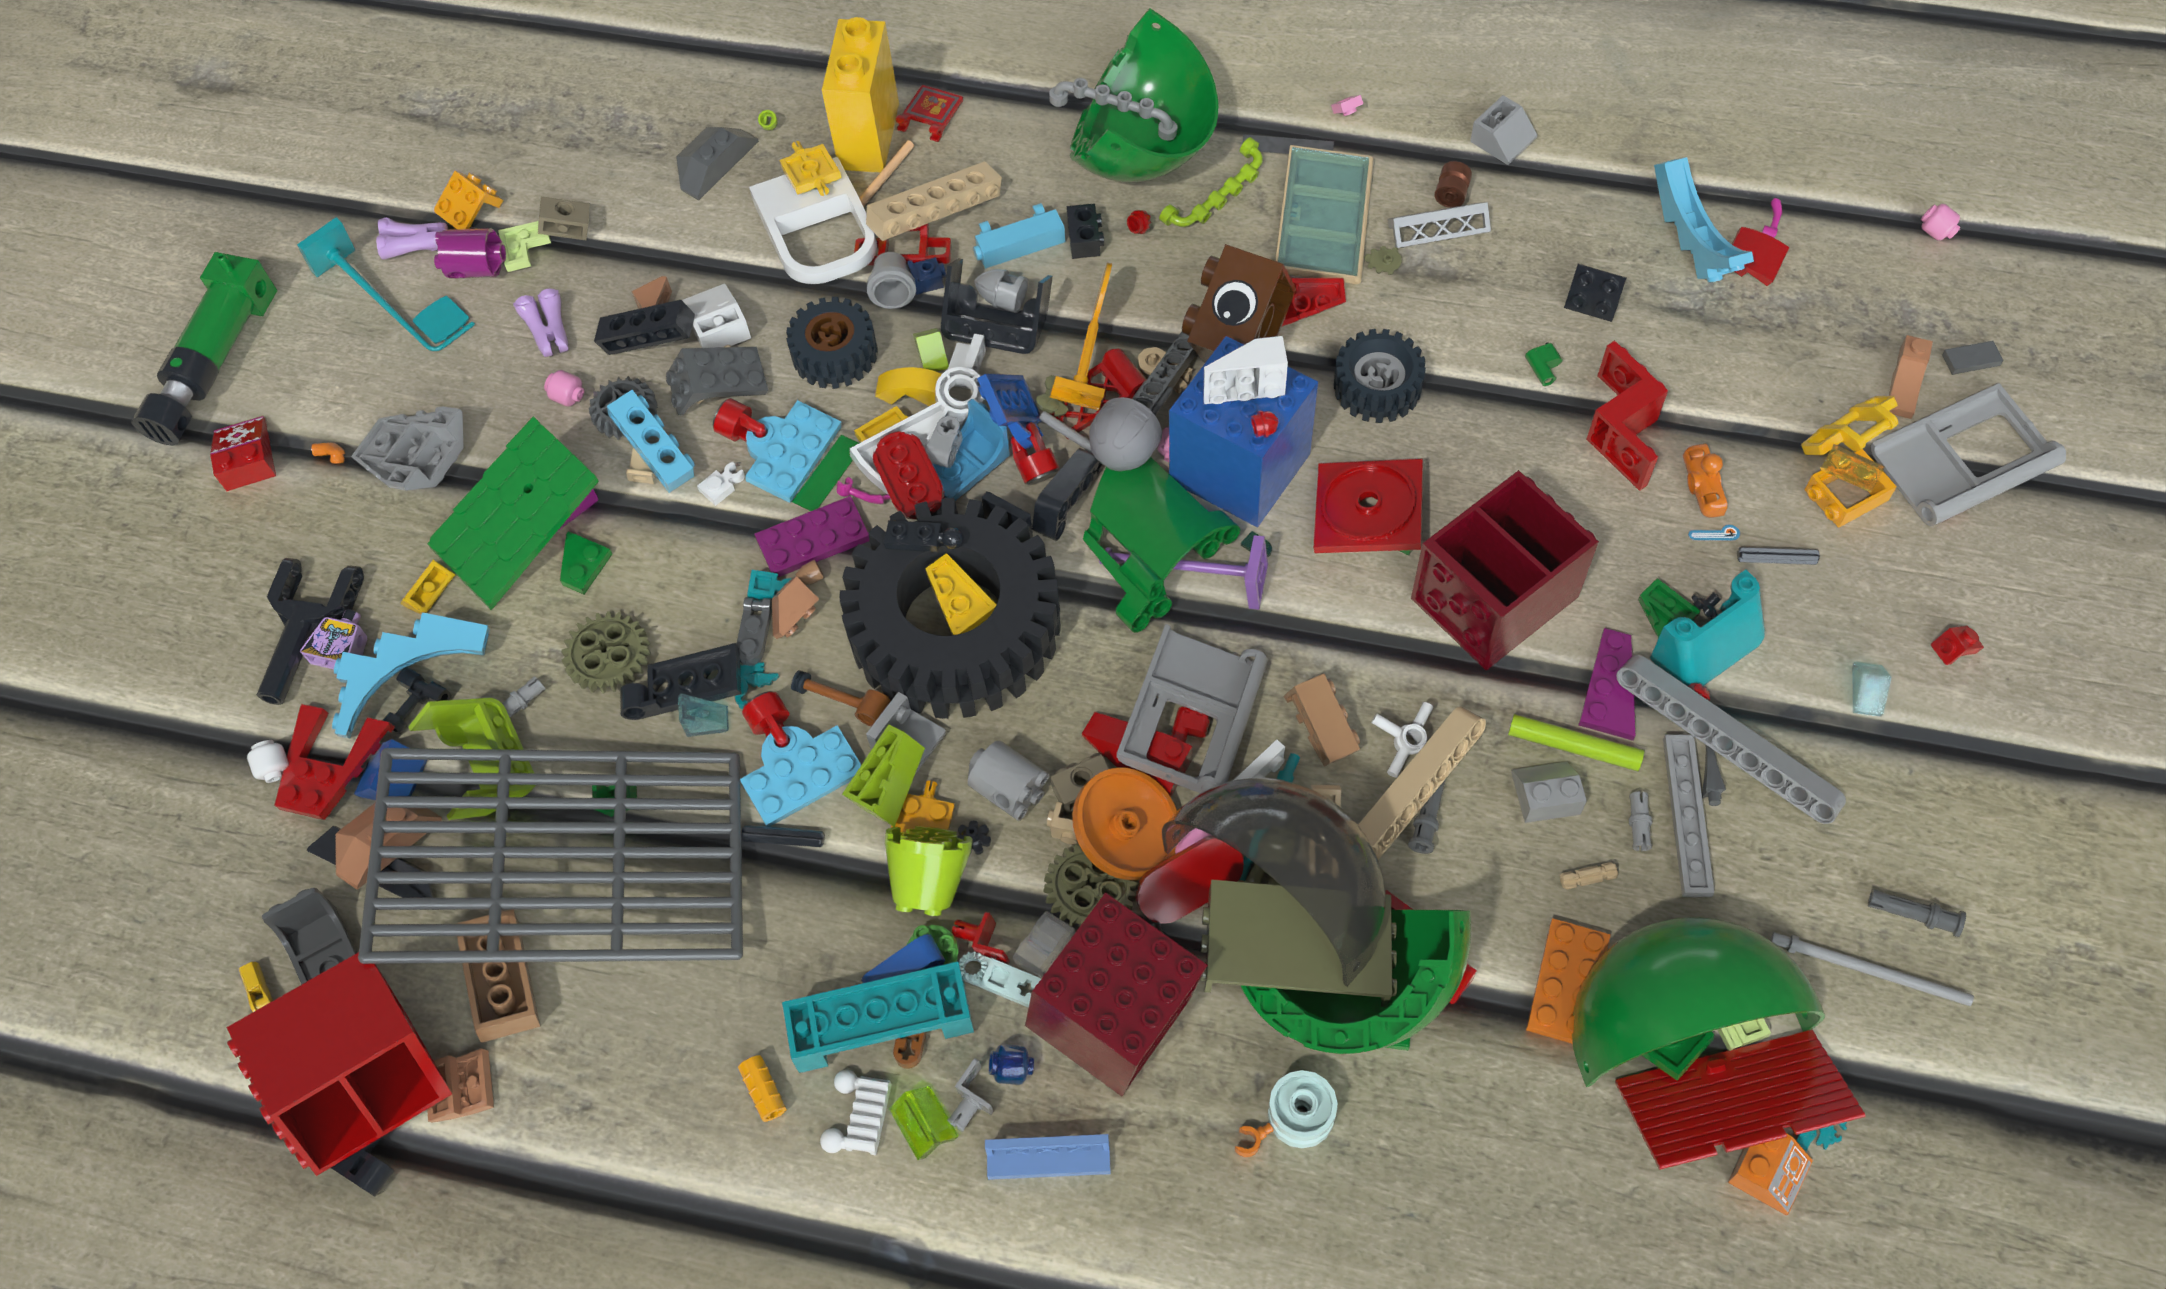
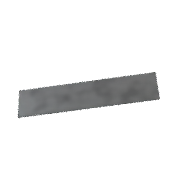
(1282, 144)

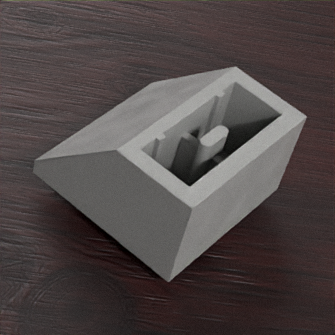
(1503, 130)

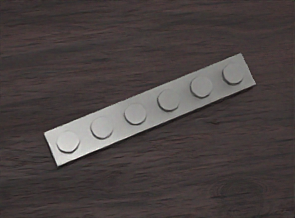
(1688, 816)

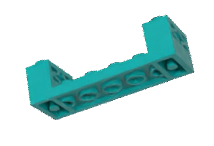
(876, 1014)

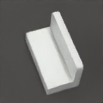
(969, 355)

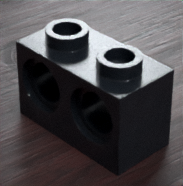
(1083, 231)

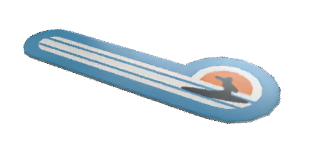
(1727, 533)

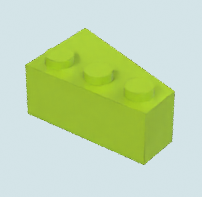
(886, 775)

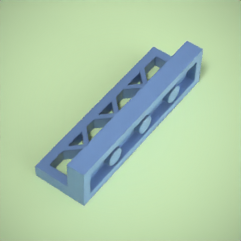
(1048, 1156)

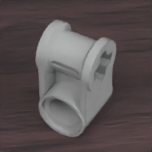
(944, 442)

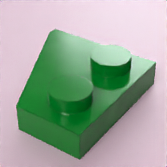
(582, 562)
(1664, 605)

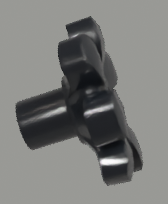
(1707, 604)
(977, 834)

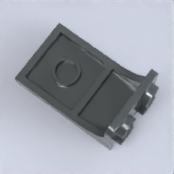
(714, 373)
(310, 933)

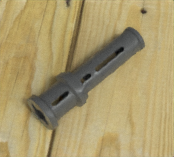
(1426, 824)
(1930, 915)

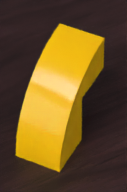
(908, 381)

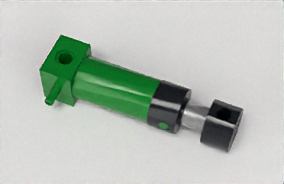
(234, 291)

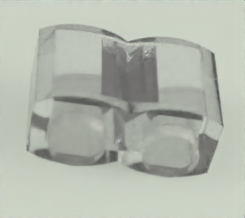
(1043, 944)

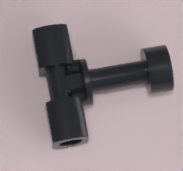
(418, 692)

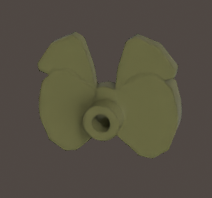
(1049, 404)

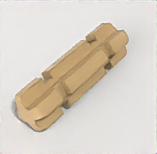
(1588, 875)

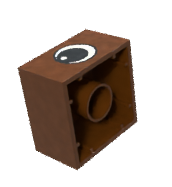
(1243, 301)

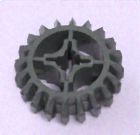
(610, 393)

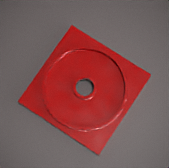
(1388, 525)

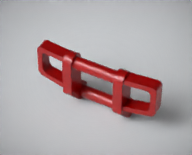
(925, 243)

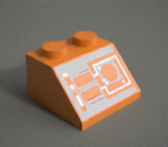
(1772, 1172)

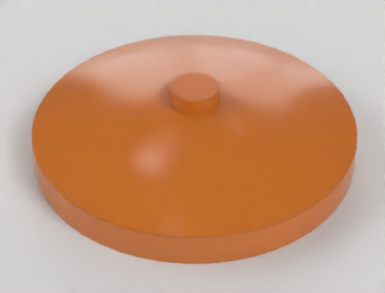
(1121, 822)

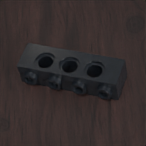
(644, 327)

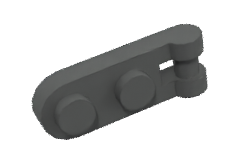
(754, 630)

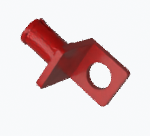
(980, 936)

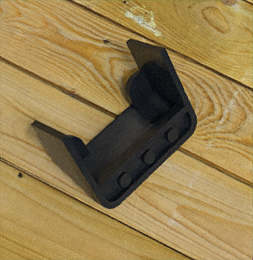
(1000, 328)

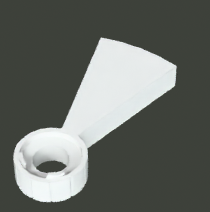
(924, 422)

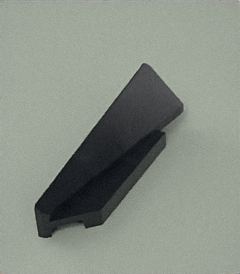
(326, 849)

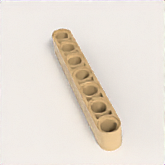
(1421, 778)

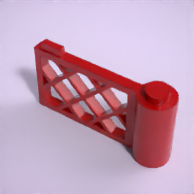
(1118, 372)

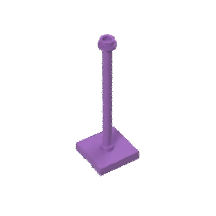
(1253, 572)

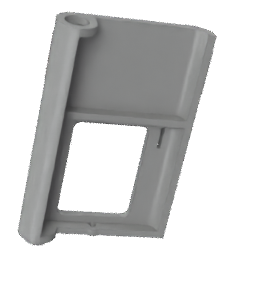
(1937, 478)

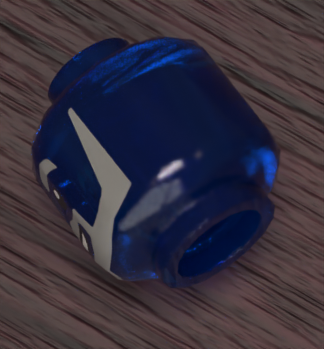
(1010, 1064)

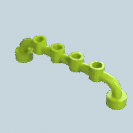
(1217, 198)

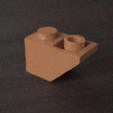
(791, 604)

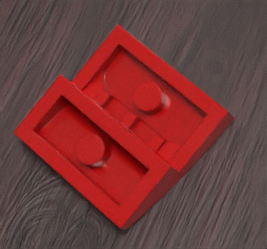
(1766, 251)

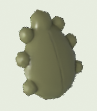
(1384, 260)

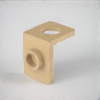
(639, 470)

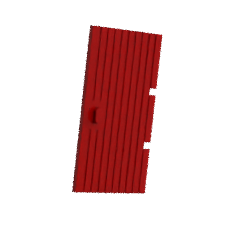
(1738, 1099)

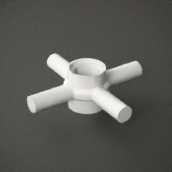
(1400, 742)

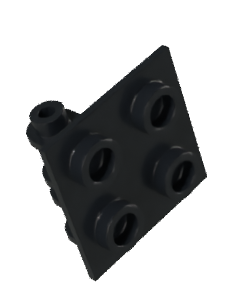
(1595, 292)

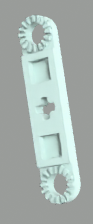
(999, 978)

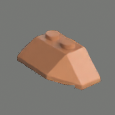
(354, 841)

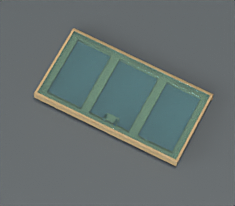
(1324, 214)

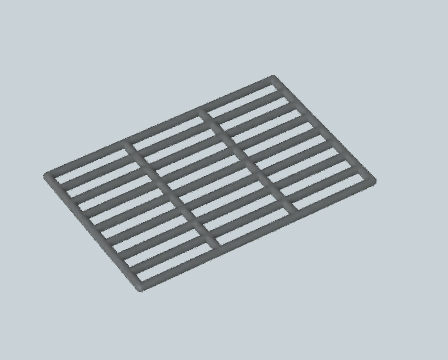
(500, 851)

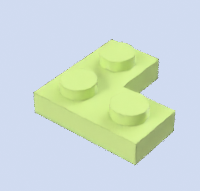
(517, 242)

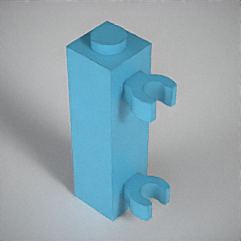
(1019, 238)

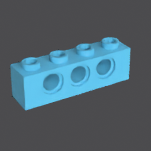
(669, 474)

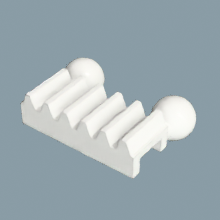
(867, 1114)

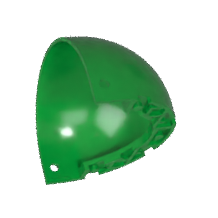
(1174, 75)
(1428, 971)
(1682, 983)

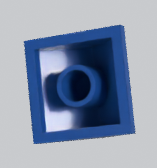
(368, 784)

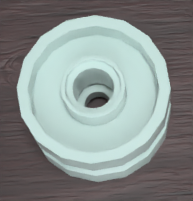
(1306, 1091)

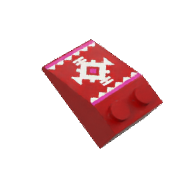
(242, 454)

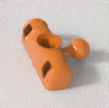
(1705, 479)

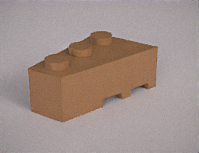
(1324, 719)

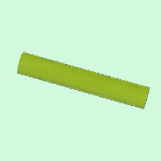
(1576, 742)

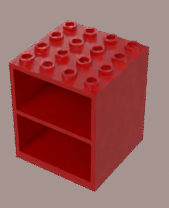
(336, 1064)

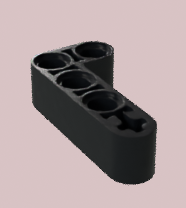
(1063, 493)

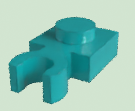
(764, 584)

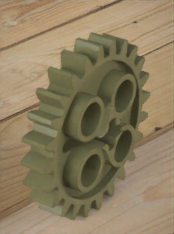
(606, 652)
(1082, 868)

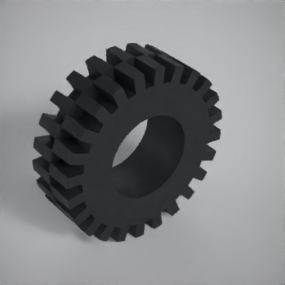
(964, 664)

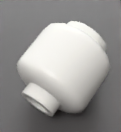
(267, 761)

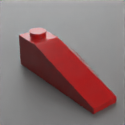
(1314, 296)
(1107, 733)

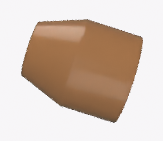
(810, 573)

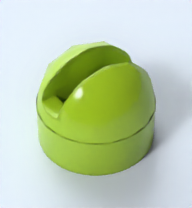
(763, 120)

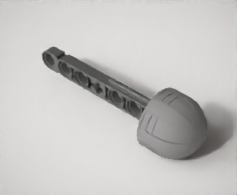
(1127, 428)

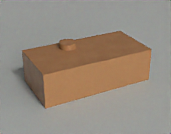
(499, 992)

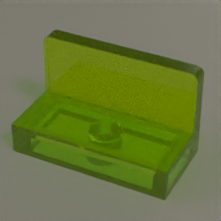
(922, 1121)

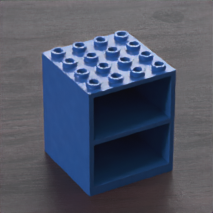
(1220, 456)

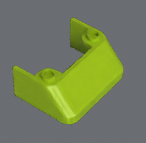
(475, 725)

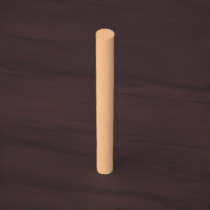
(886, 172)

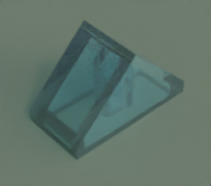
(1870, 688)
(702, 716)

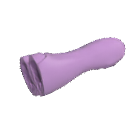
(403, 238)
(551, 306)

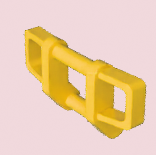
(1838, 432)

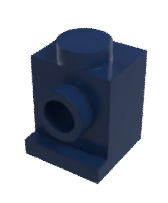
(927, 275)

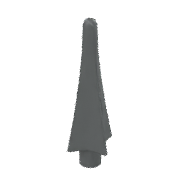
(1713, 782)

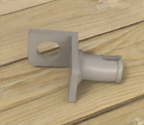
(970, 1101)

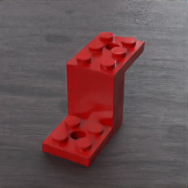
(1626, 415)

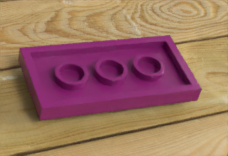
(812, 536)

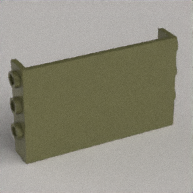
(1270, 941)

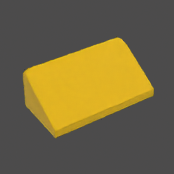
(427, 588)

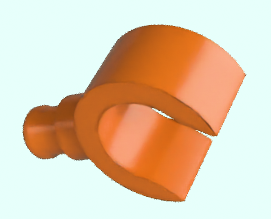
(1258, 1134)

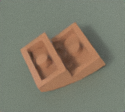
(470, 1086)

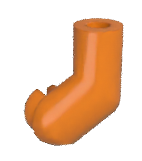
(334, 450)

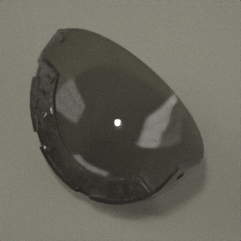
(1306, 848)

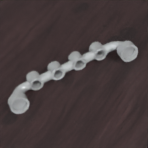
(1059, 97)

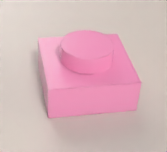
(1347, 105)

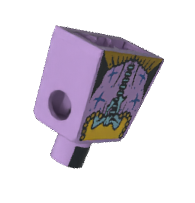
(333, 638)

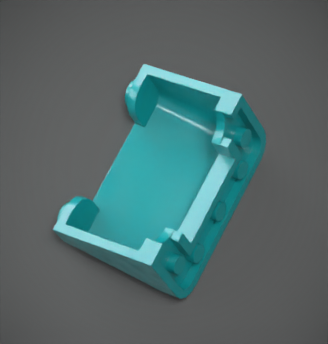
(1705, 652)

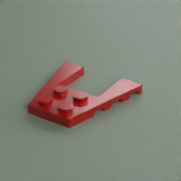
(315, 786)

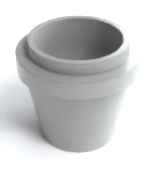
(891, 282)

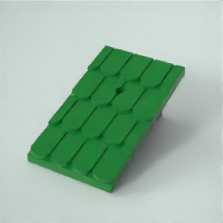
(514, 512)

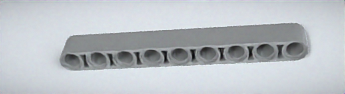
(1731, 739)

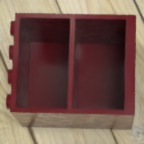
(1503, 569)
(1113, 993)

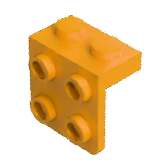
(464, 198)

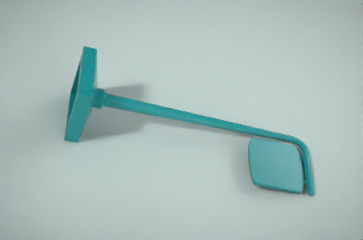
(437, 321)

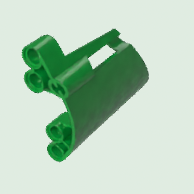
(1157, 527)

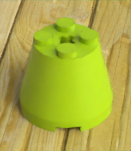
(925, 867)

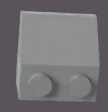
(1549, 791)

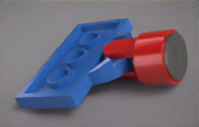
(1014, 407)

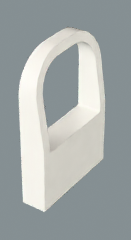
(786, 212)

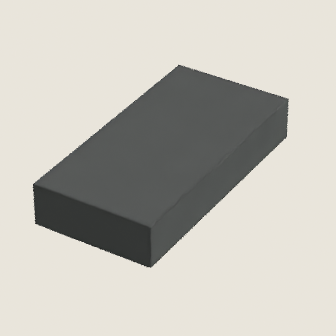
(1972, 357)

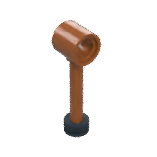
(868, 707)

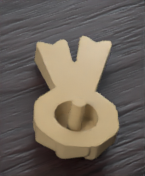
(1149, 359)

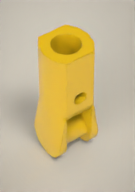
(255, 985)

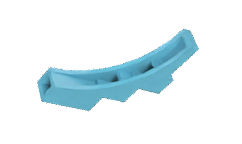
(1696, 233)
(366, 674)

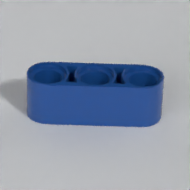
(915, 956)

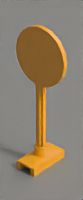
(1077, 390)

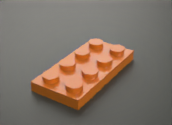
(1565, 963)

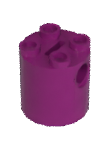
(469, 253)

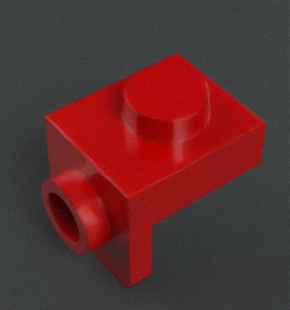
(1956, 643)

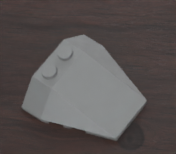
(412, 449)

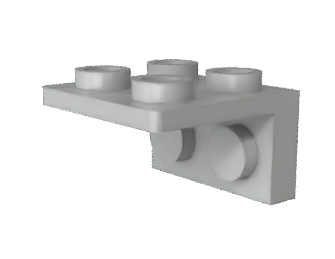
(903, 718)

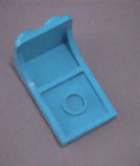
(980, 452)

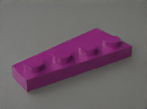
(1608, 704)

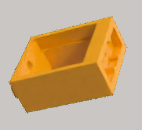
(1834, 508)

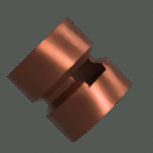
(1453, 184)

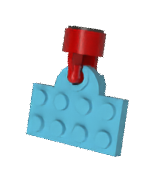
(782, 447)
(795, 764)

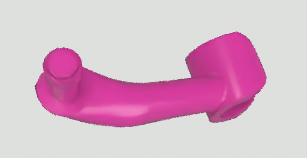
(1777, 212)
(847, 489)

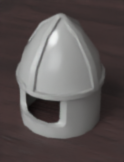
(1002, 289)

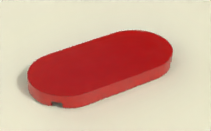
(907, 473)
(1185, 879)

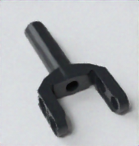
(300, 621)

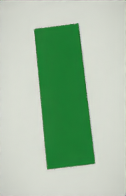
(826, 475)

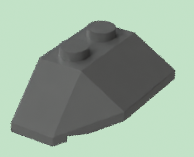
(711, 157)

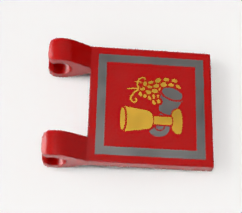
(932, 108)

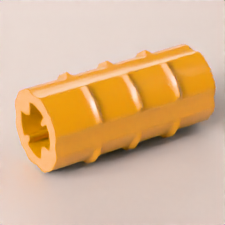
(762, 1088)

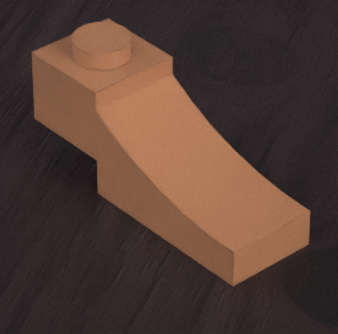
(1908, 374)

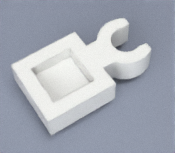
(719, 486)

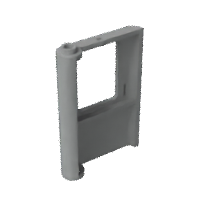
(1202, 681)

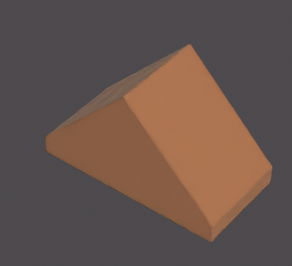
(653, 293)

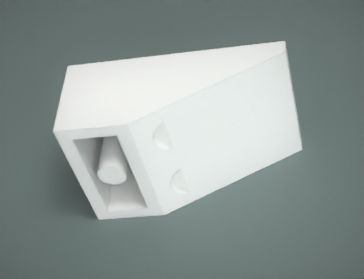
(717, 318)
(1247, 372)

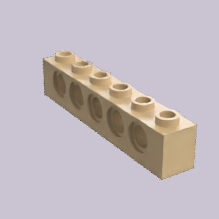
(933, 200)

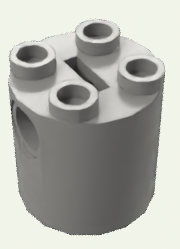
(1006, 779)

